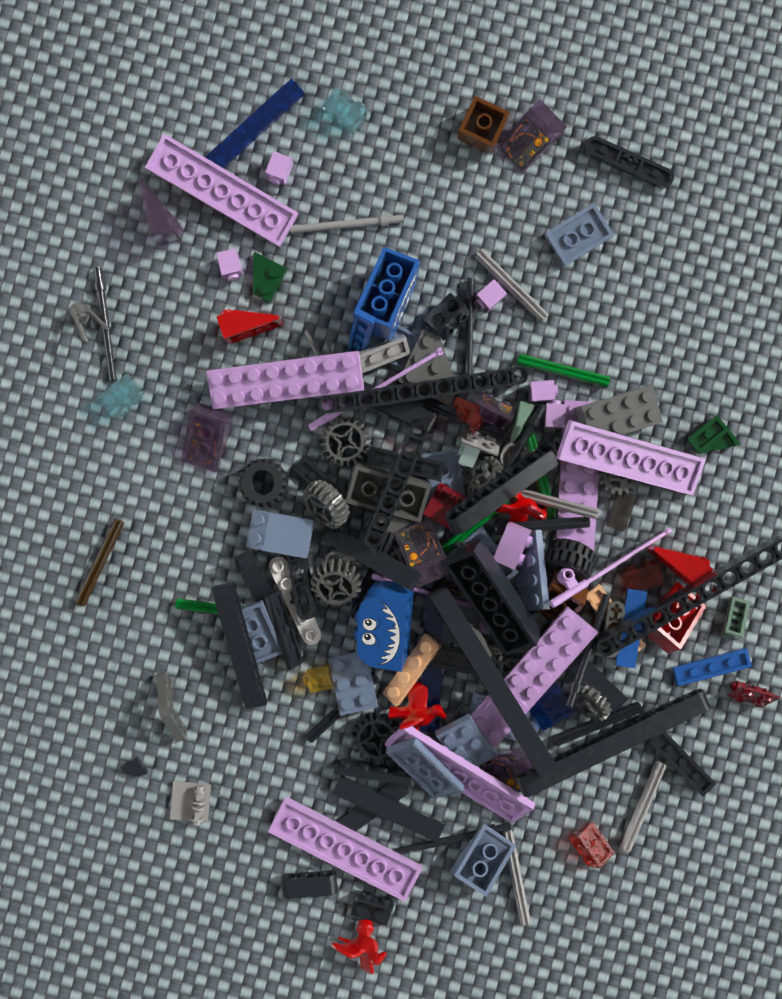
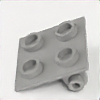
(481, 441)
(190, 802)

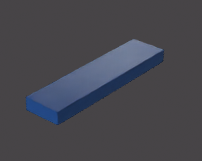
(361, 331)
(633, 604)
(711, 666)

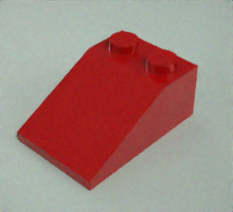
(241, 325)
(685, 566)
(675, 633)

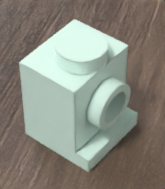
(467, 455)

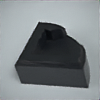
(135, 768)

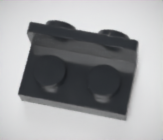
(372, 907)

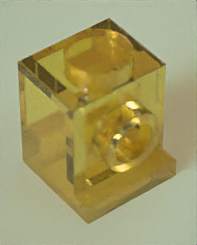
(318, 678)

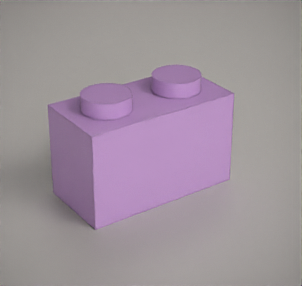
(512, 545)

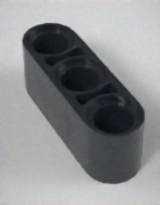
(309, 884)

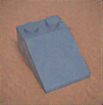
(280, 533)
(483, 859)

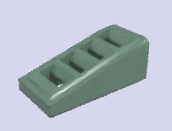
(521, 417)
(728, 617)

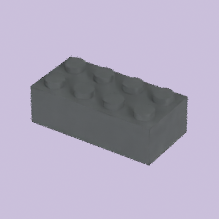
(622, 412)
(367, 485)

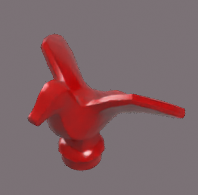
(522, 508)
(416, 712)
(363, 947)

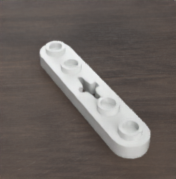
(309, 628)

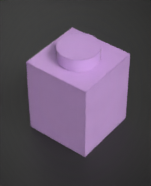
(279, 168)
(230, 264)
(490, 296)
(542, 391)
(554, 415)

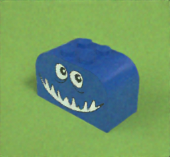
(389, 291)
(384, 626)

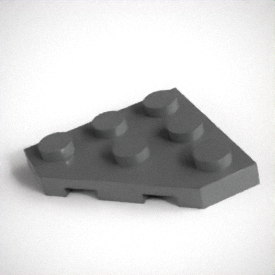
(433, 369)

